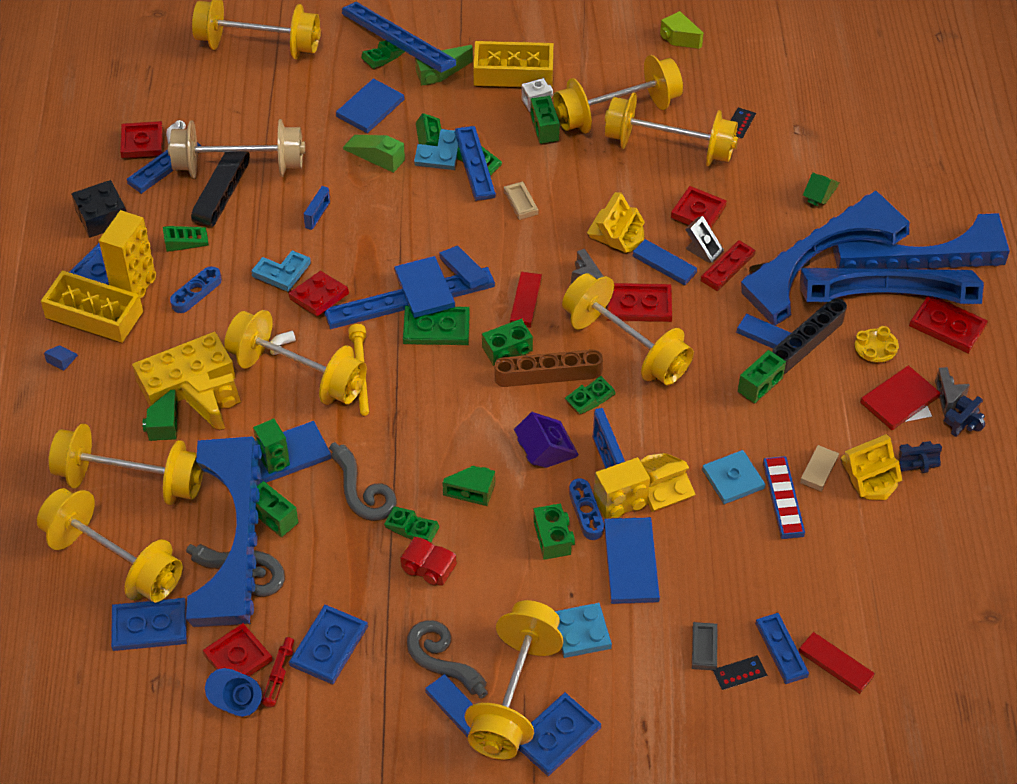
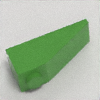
(429, 75)
(378, 150)

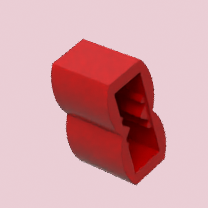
(428, 561)

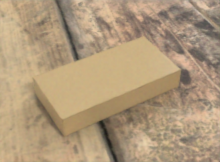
(520, 200)
(819, 468)

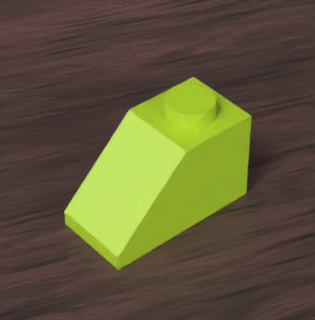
(681, 31)

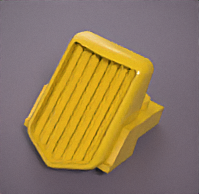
(618, 225)
(210, 395)
(873, 468)
(667, 480)

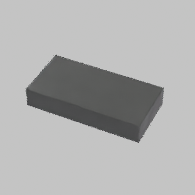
(704, 646)

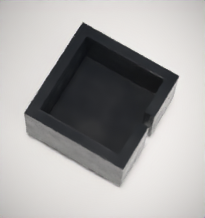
(97, 207)

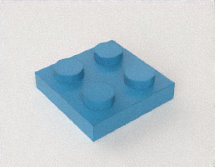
(583, 630)

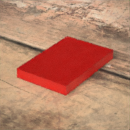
(641, 302)
(948, 323)
(900, 397)

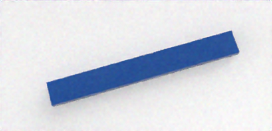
(399, 37)
(390, 303)

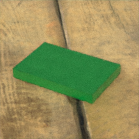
(437, 328)

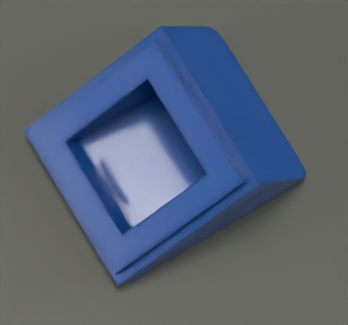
(59, 357)

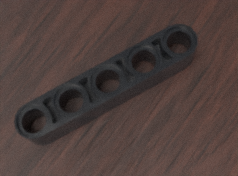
(220, 188)
(811, 333)

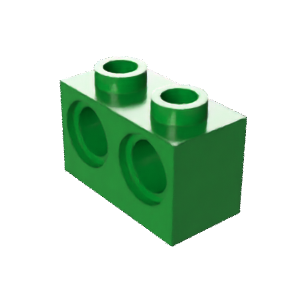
(544, 119)
(507, 341)
(761, 376)
(273, 446)
(275, 510)
(551, 531)

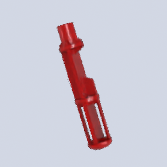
(278, 673)

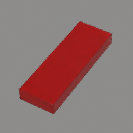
(727, 265)
(526, 297)
(836, 662)

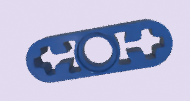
(200, 280)
(584, 518)

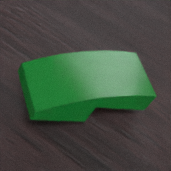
(382, 55)
(591, 396)
(409, 525)

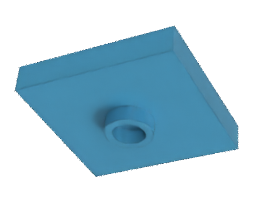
(733, 477)

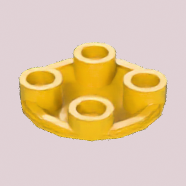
(876, 344)

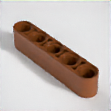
(548, 368)

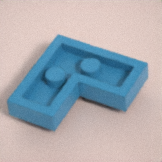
(441, 156)
(283, 274)

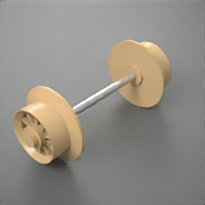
(184, 148)

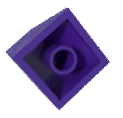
(544, 440)

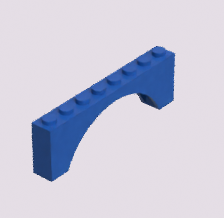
(867, 220)
(979, 246)
(831, 283)
(228, 594)

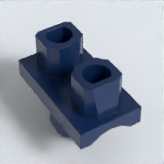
(969, 416)
(919, 457)

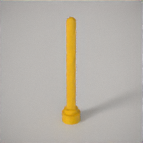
(357, 335)

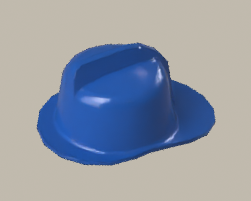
(233, 692)

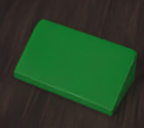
(428, 130)

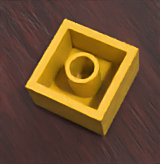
(621, 488)

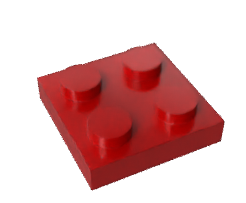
(141, 139)
(696, 204)
(318, 293)
(238, 651)

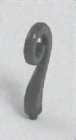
(347, 462)
(213, 559)
(465, 674)

